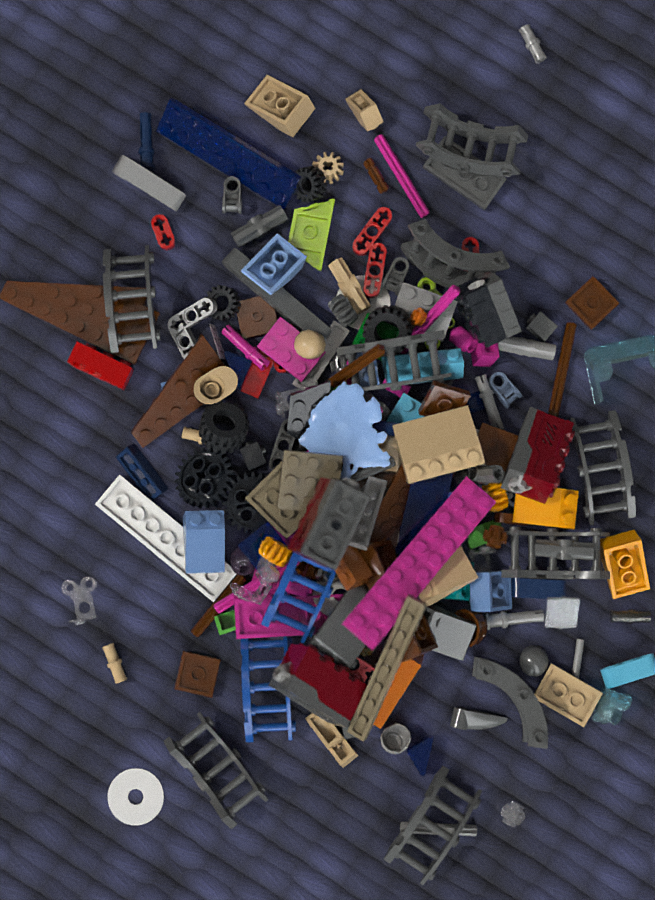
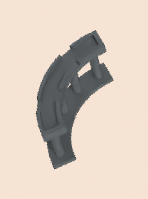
(472, 131)
(428, 245)
(112, 296)
(411, 343)
(622, 464)
(553, 571)
(530, 711)
(203, 779)
(419, 818)

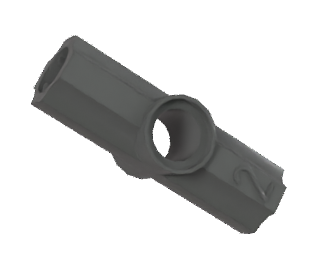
(259, 226)
(481, 474)
(565, 549)

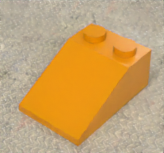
(555, 513)
(625, 560)

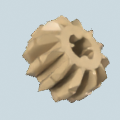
(329, 161)

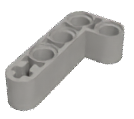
(148, 182)

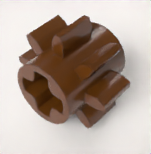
(495, 536)

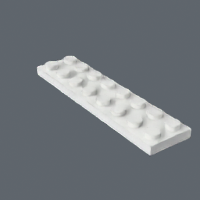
(158, 533)

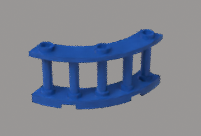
(282, 595)
(250, 687)

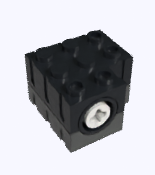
(487, 309)

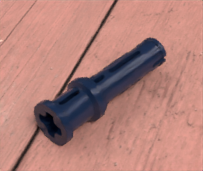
(146, 151)

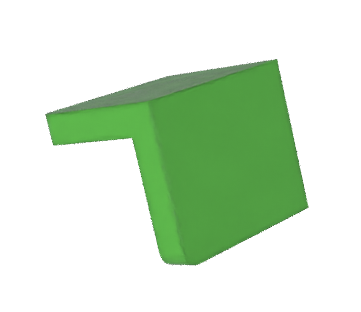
(225, 622)

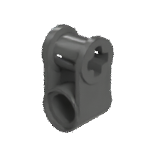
(232, 199)
(395, 277)

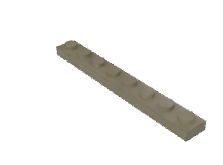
(387, 667)

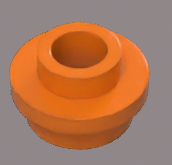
(418, 317)

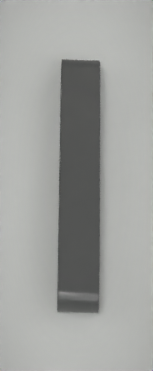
(281, 300)

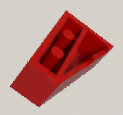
(100, 365)

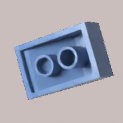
(204, 541)

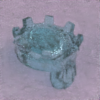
(611, 706)

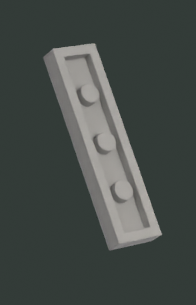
(332, 342)
(375, 489)

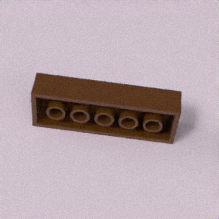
(379, 558)

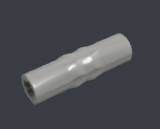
(528, 347)

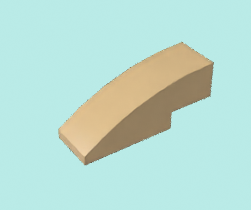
(332, 739)

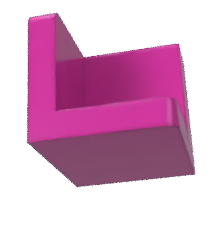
(485, 356)

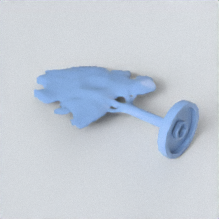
(344, 427)

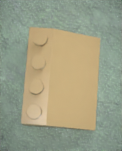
(438, 444)

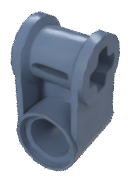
(504, 390)

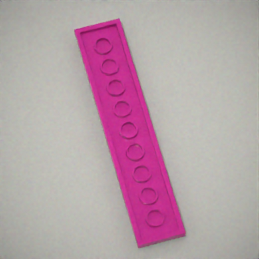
(419, 562)

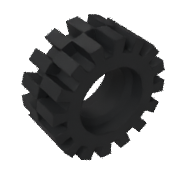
(317, 184)
(232, 298)

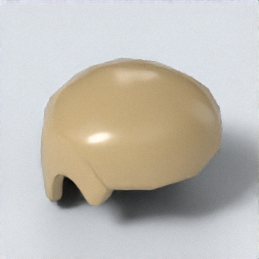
(309, 344)

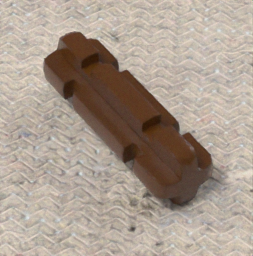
(376, 175)

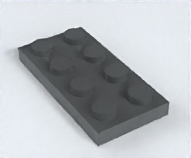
(475, 187)

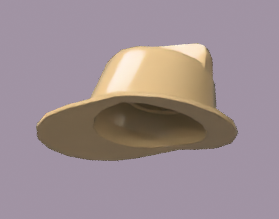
(215, 385)

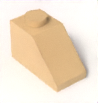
(364, 110)

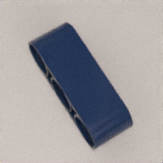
(537, 588)

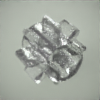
(513, 814)

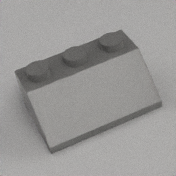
(412, 298)

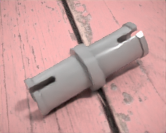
(532, 43)

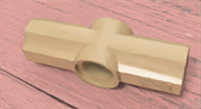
(349, 285)

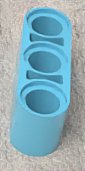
(629, 671)

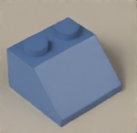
(490, 592)

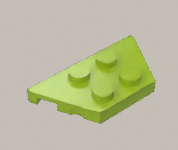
(311, 231)

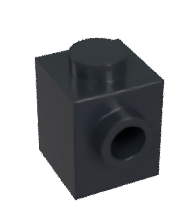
(253, 455)

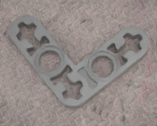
(184, 328)

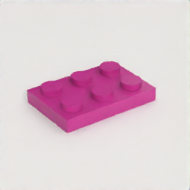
(279, 346)

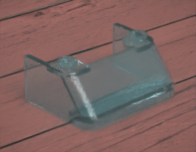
(600, 357)

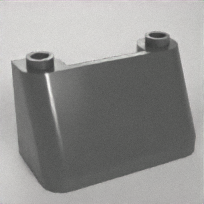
(336, 639)

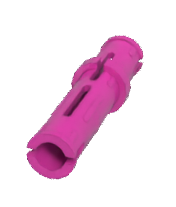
(251, 353)

